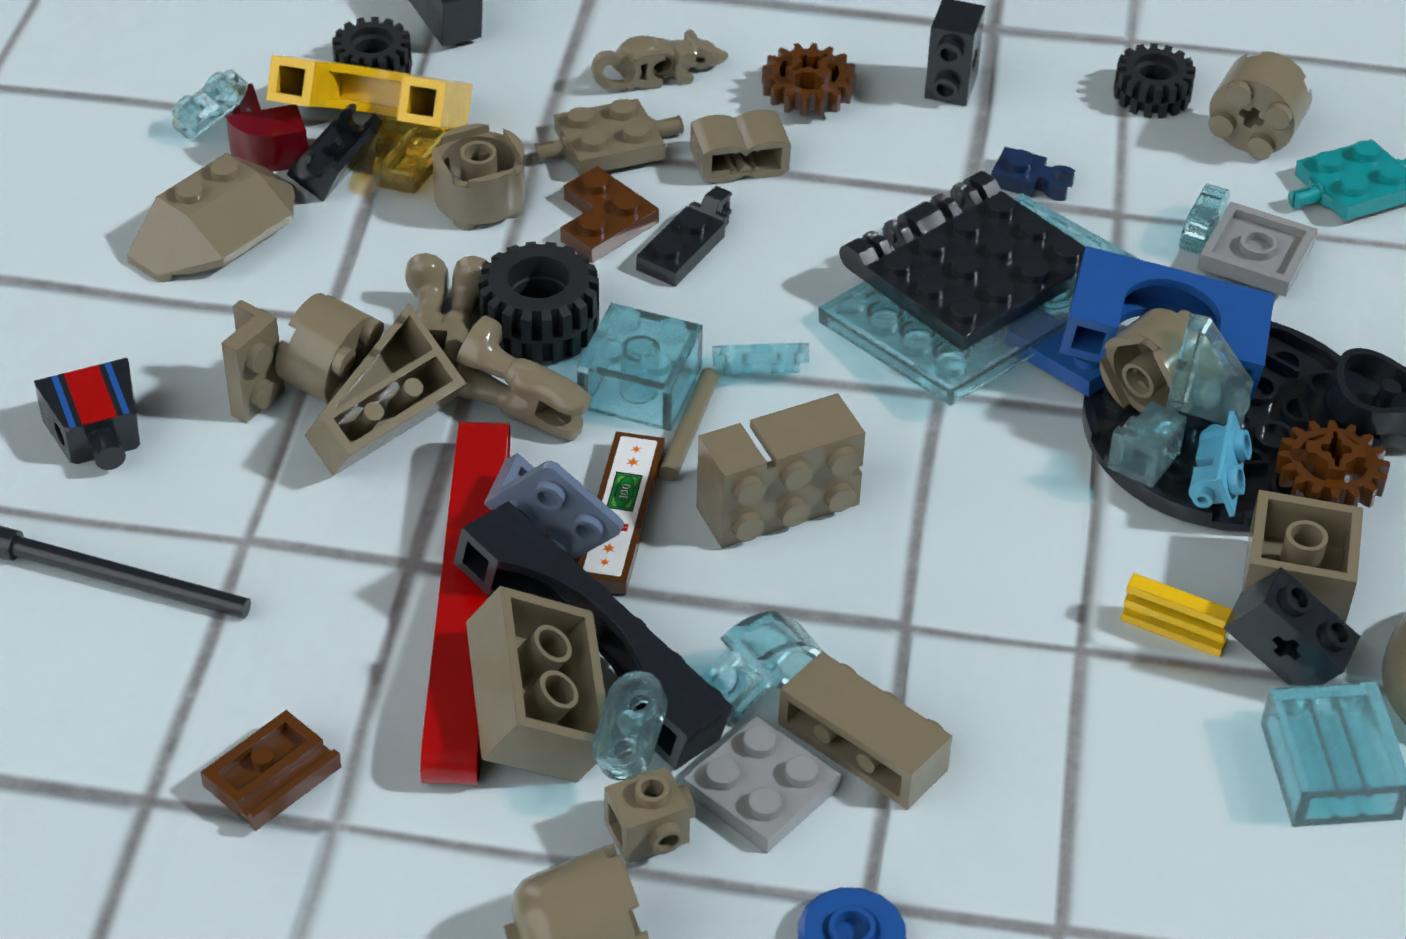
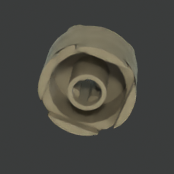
(1260, 104)
(479, 175)
(326, 345)
(1144, 358)

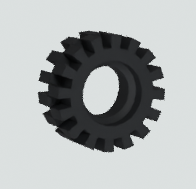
(374, 45)
(1154, 80)

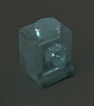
(1147, 444)

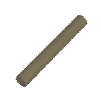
(688, 424)

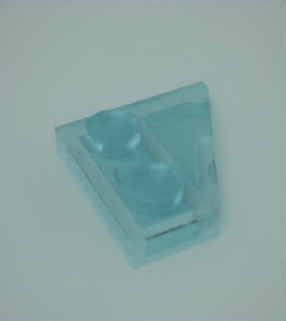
(1209, 376)

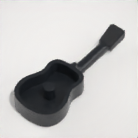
(1368, 392)

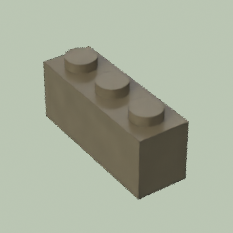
(865, 729)

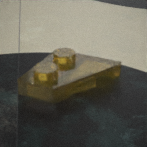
(405, 154)

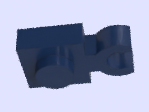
(1027, 172)

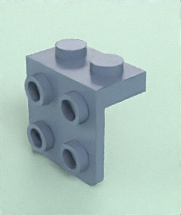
(556, 504)

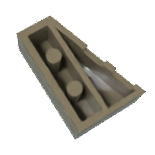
(387, 394)

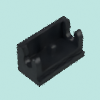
(334, 153)

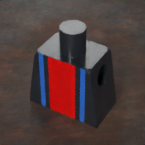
(91, 413)

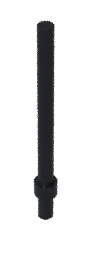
(15, 545)

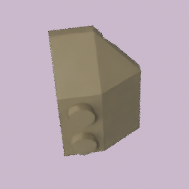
(211, 218)

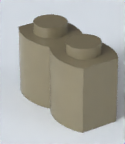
(740, 146)

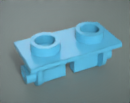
(1220, 465)

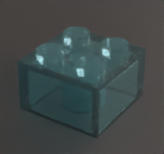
(641, 365)

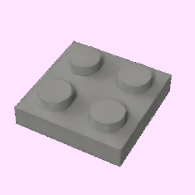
(1257, 249)
(762, 783)

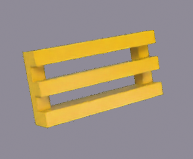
(1176, 614)

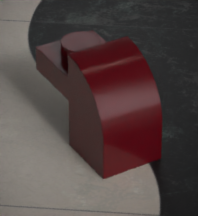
(266, 136)

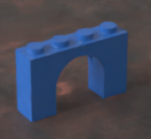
(1123, 287)

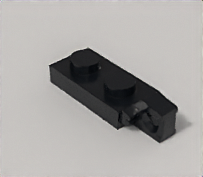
(687, 238)

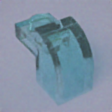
(759, 654)

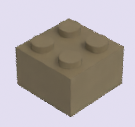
(1310, 541)

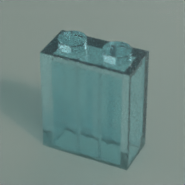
(1335, 754)

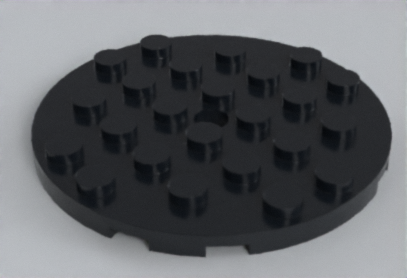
(1286, 397)

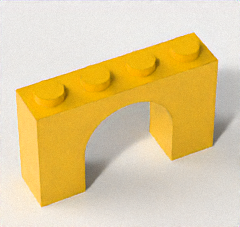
(373, 90)

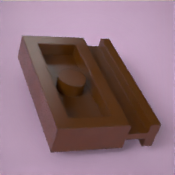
(270, 769)

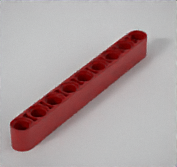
(450, 722)

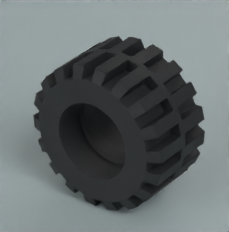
(541, 300)

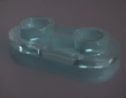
(209, 104)
(781, 356)
(629, 730)

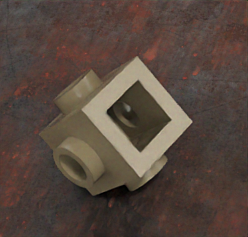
(648, 814)

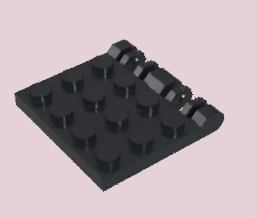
(967, 268)

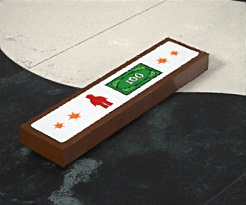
(628, 492)

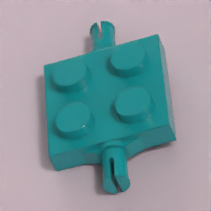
(1351, 180)

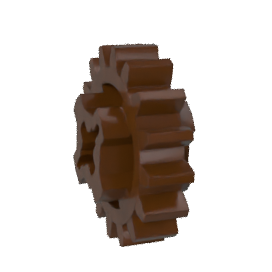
(809, 79)
(1332, 465)

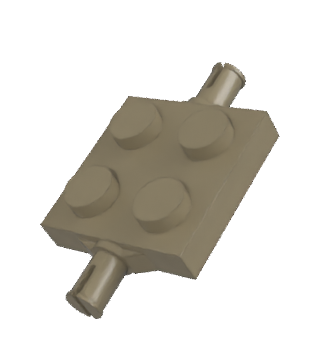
(608, 136)

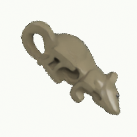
(649, 59)

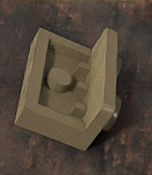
(250, 361)

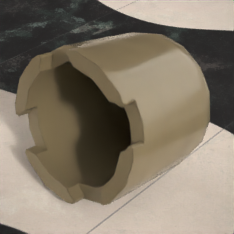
(577, 901)

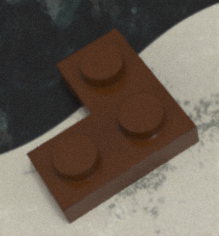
(609, 216)

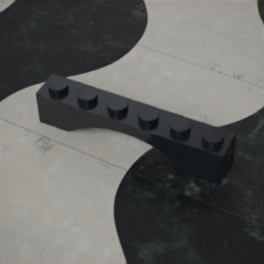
(515, 554)

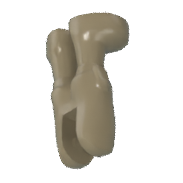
(429, 282)
(533, 391)

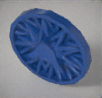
(850, 915)

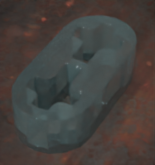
(1203, 218)

